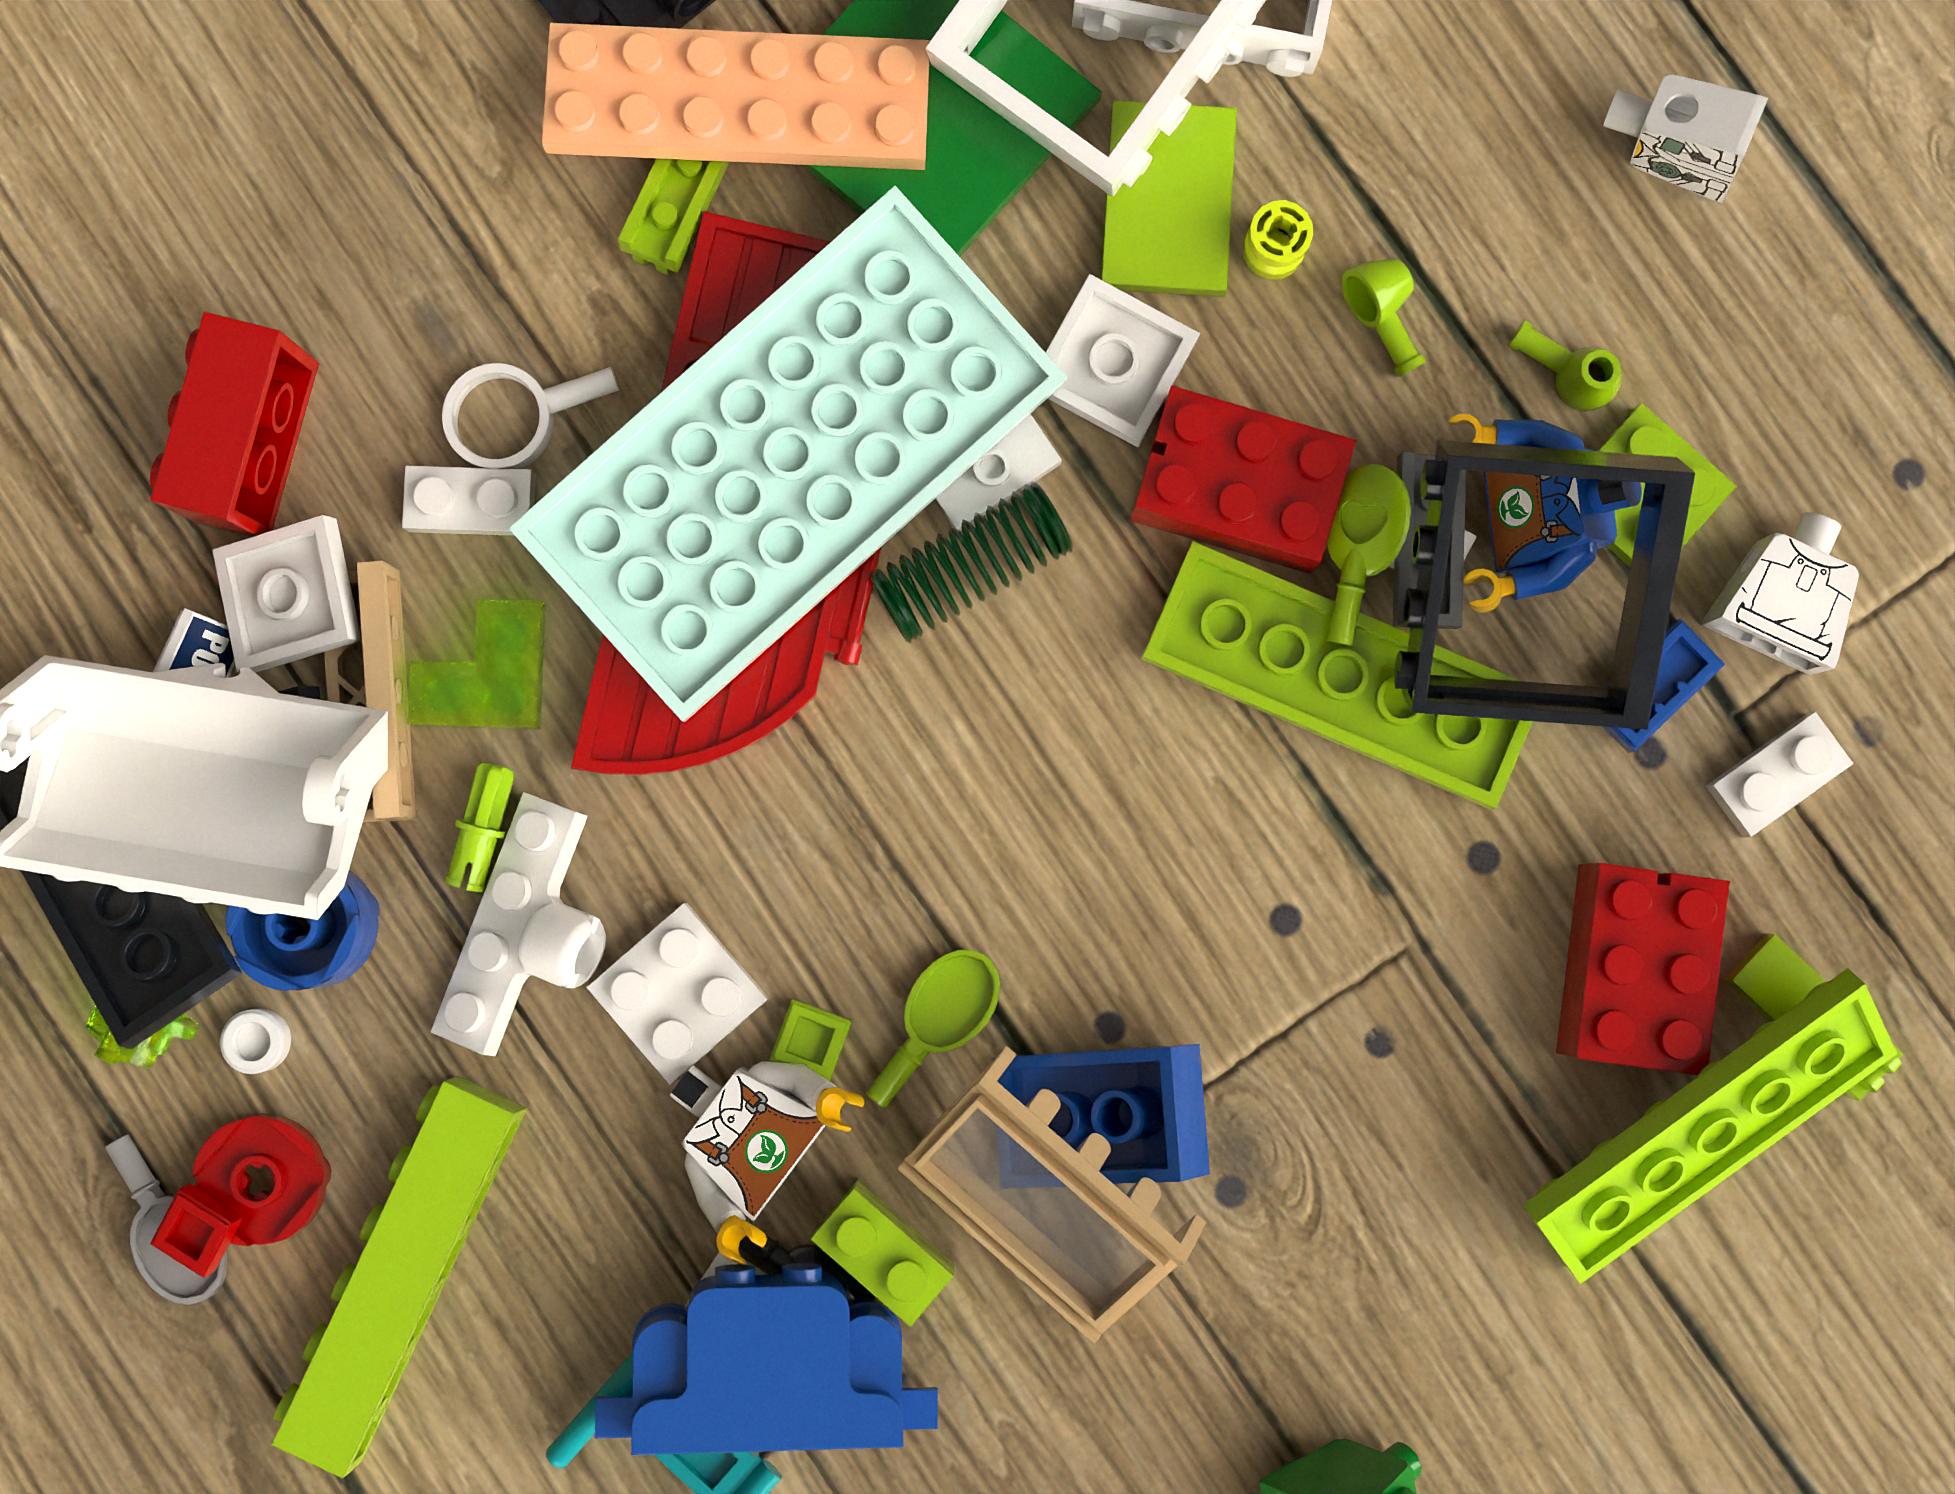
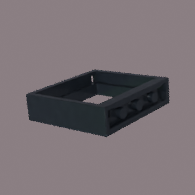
(1645, 606)

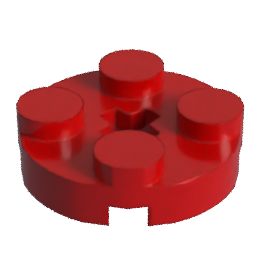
(297, 1170)

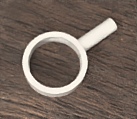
(549, 401)

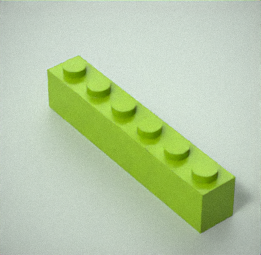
(398, 1276)

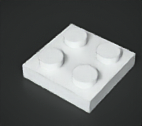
(1117, 359)
(287, 594)
(678, 993)

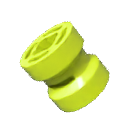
(1275, 253)

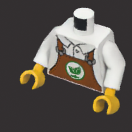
(752, 1139)

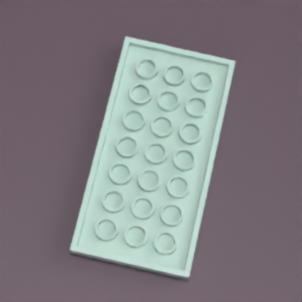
(788, 454)

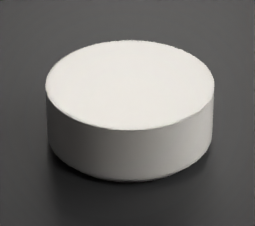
(255, 1041)

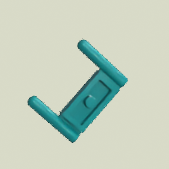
(699, 1471)

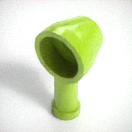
(1374, 296)
(1571, 368)

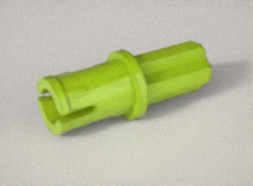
(480, 826)

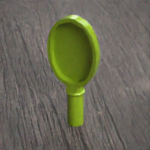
(1365, 539)
(941, 1014)

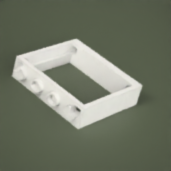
(1173, 29)
(1163, 112)

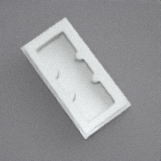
(1009, 465)

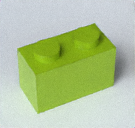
(884, 1252)

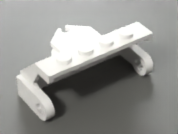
(187, 783)

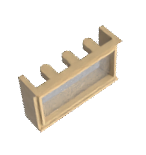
(1045, 1203)

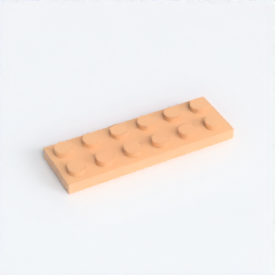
(736, 96)

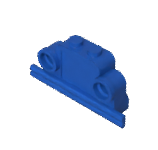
(766, 1370)

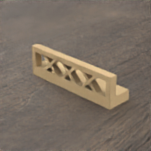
(384, 684)

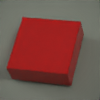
(196, 1230)

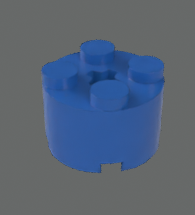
(282, 958)

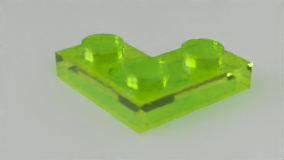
(501, 684)

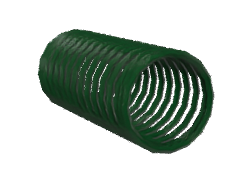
(1046, 521)

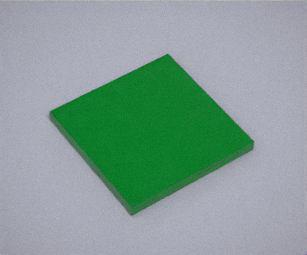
(971, 151)

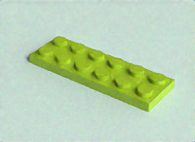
(1271, 651)
(1713, 1125)

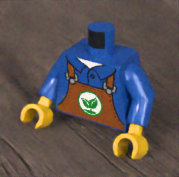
(1540, 524)

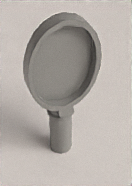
(159, 1270)

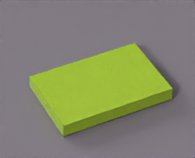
(1176, 217)

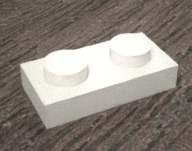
(466, 499)
(1779, 775)

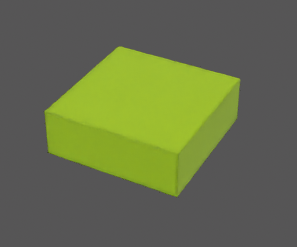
(811, 1038)

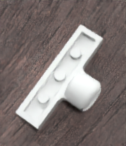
(521, 929)

